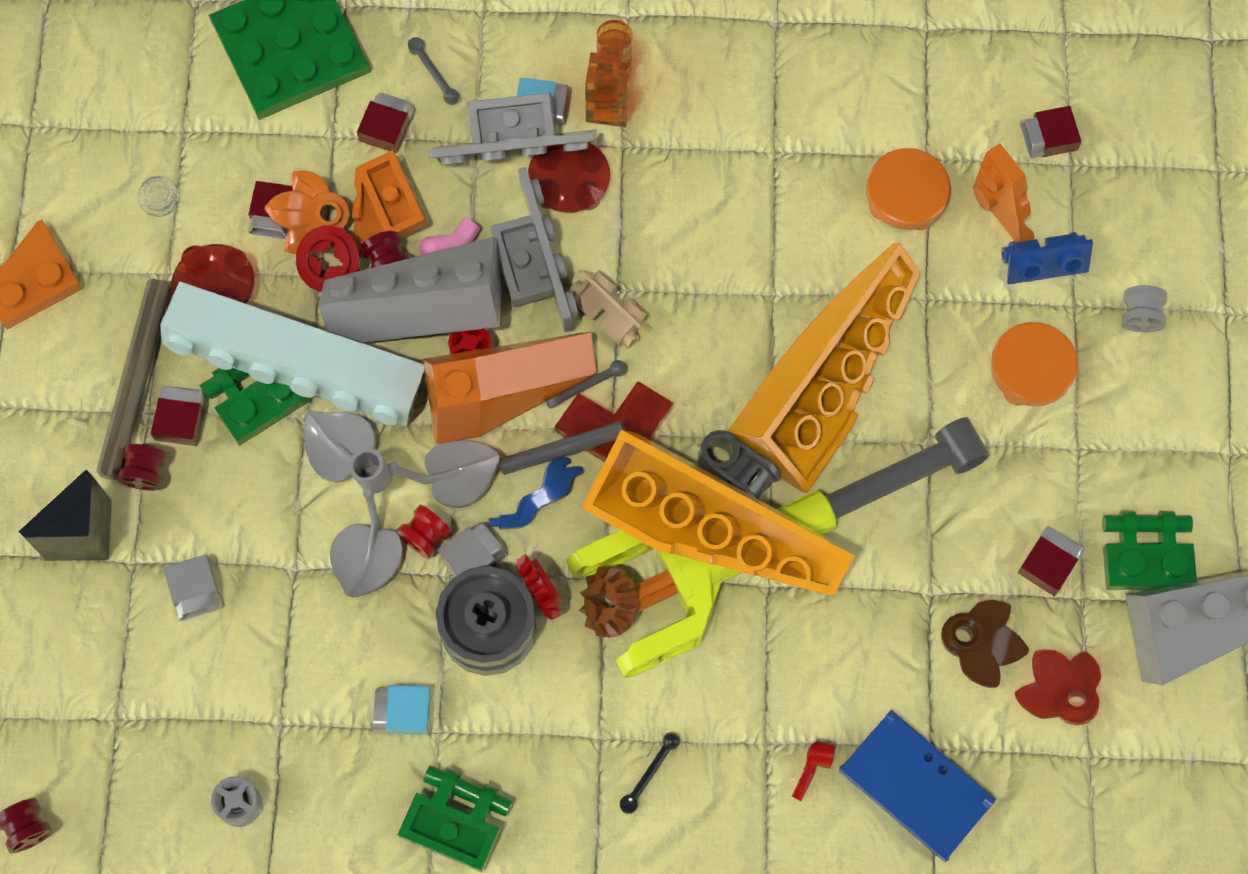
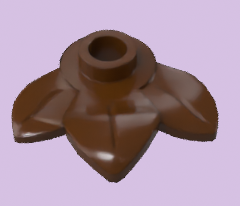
(989, 644)

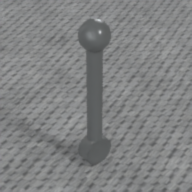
(416, 47)
(616, 368)

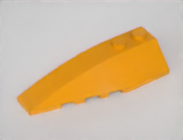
(813, 389)
(708, 519)

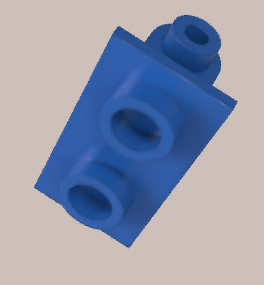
(1059, 257)

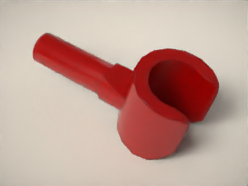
(819, 755)

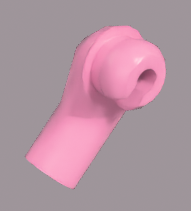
(464, 234)

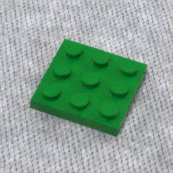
(288, 50)

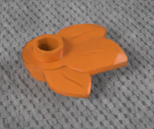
(301, 208)

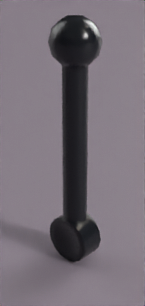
(628, 803)

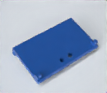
(915, 788)

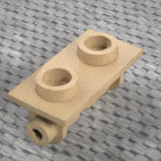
(623, 316)

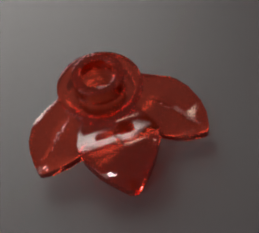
(1059, 681)

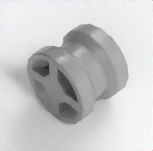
(1144, 308)
(229, 796)

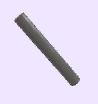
(561, 448)

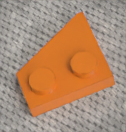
(1003, 190)
(384, 200)
(34, 277)

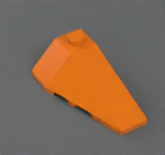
(495, 384)

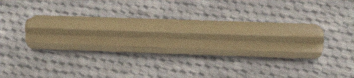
(134, 378)

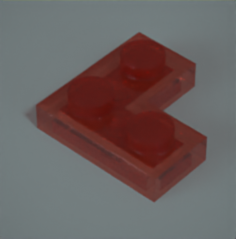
(640, 412)

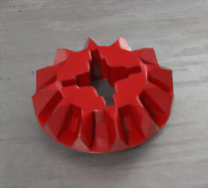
(322, 241)
(539, 586)

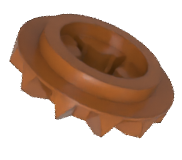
(620, 591)

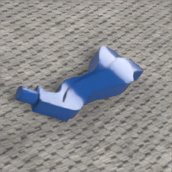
(554, 486)

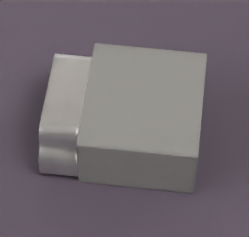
(471, 549)
(193, 587)

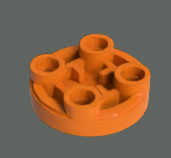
(908, 189)
(1034, 364)

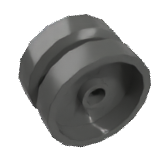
(482, 595)

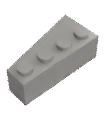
(417, 295)
(1188, 624)

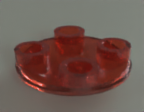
(571, 178)
(216, 270)

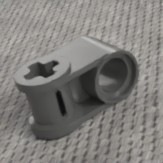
(742, 465)

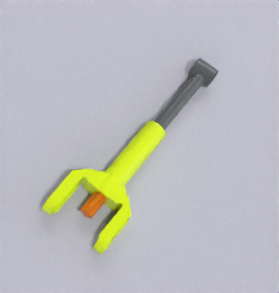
(699, 582)

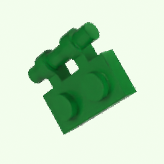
(253, 408)
(1148, 565)
(449, 831)

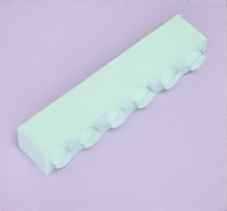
(291, 354)

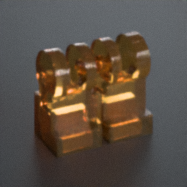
(609, 75)

